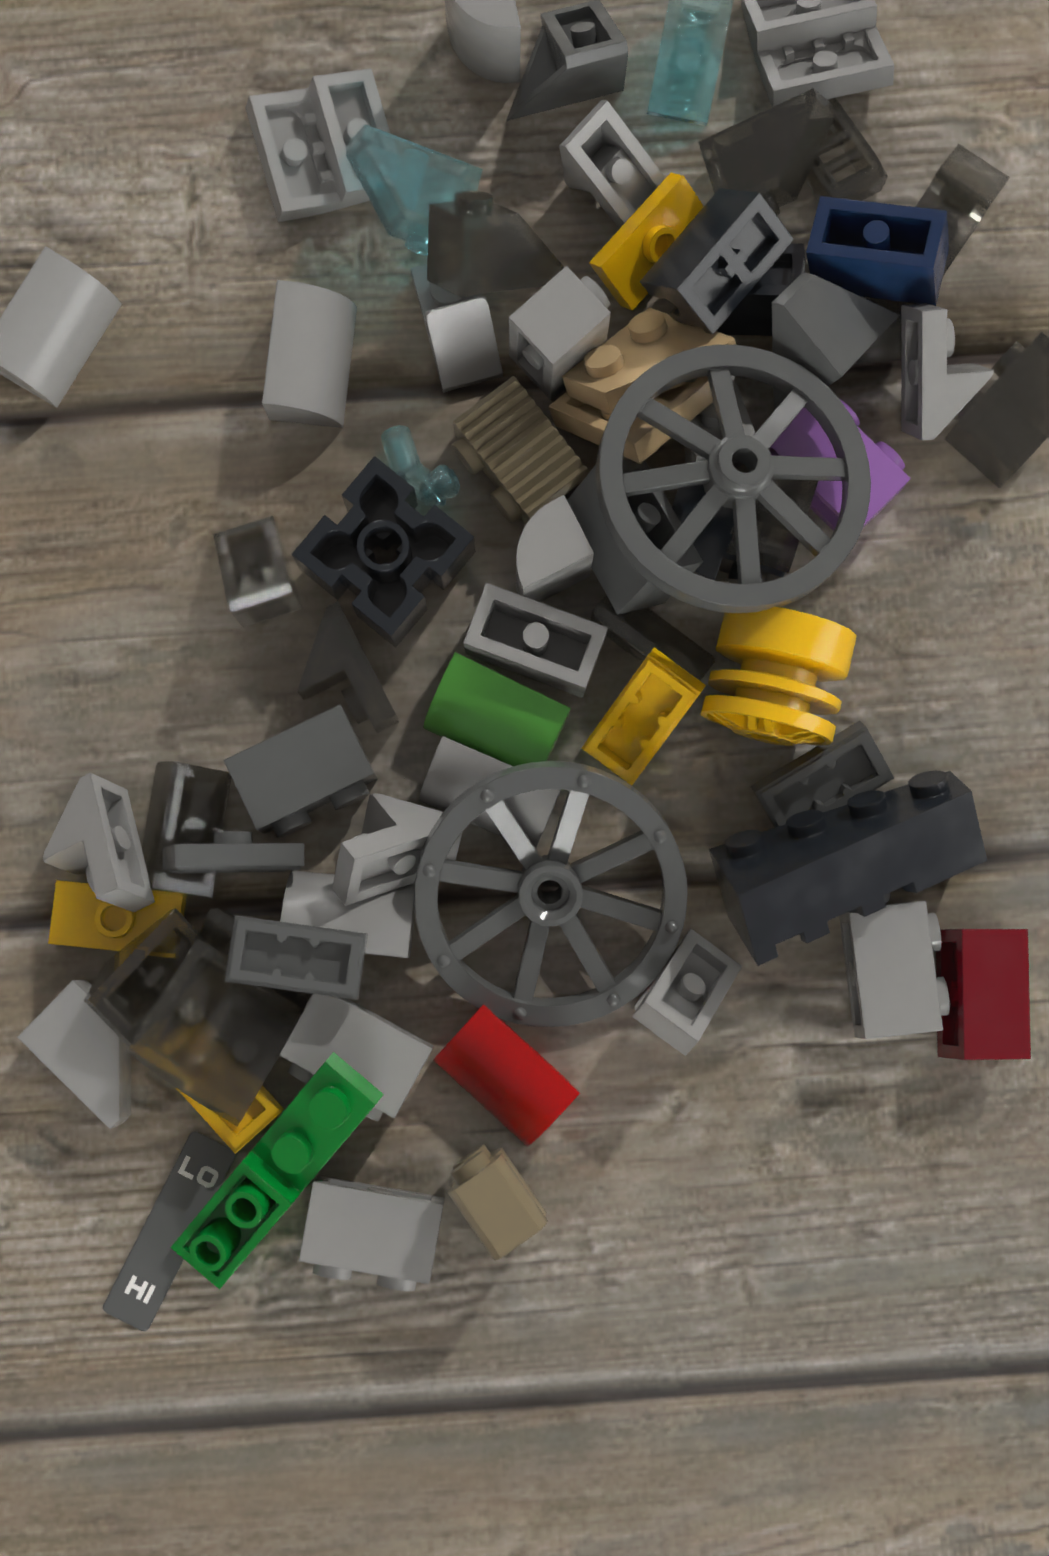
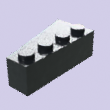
(845, 859)

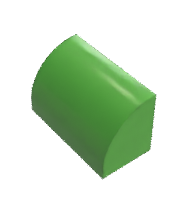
(494, 714)

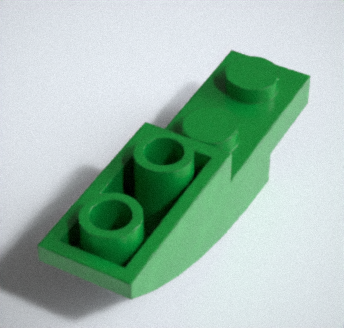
(277, 1170)

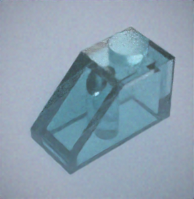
(689, 59)
(404, 180)

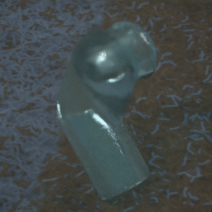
(402, 456)

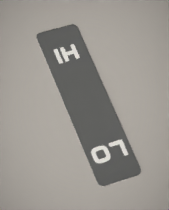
(151, 1261)

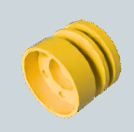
(775, 688)

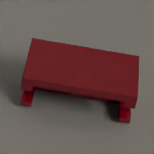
(987, 994)

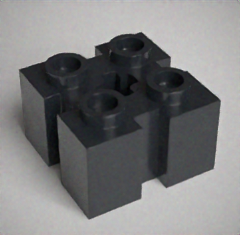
(383, 515)

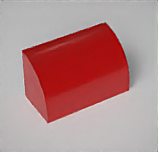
(506, 1076)

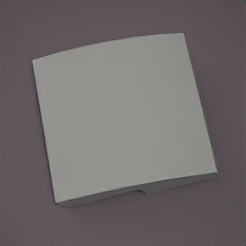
(817, 47)
(306, 138)

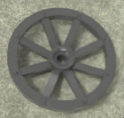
(729, 486)
(554, 907)

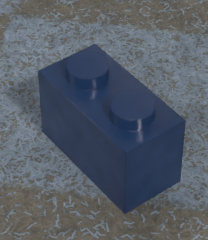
(880, 249)

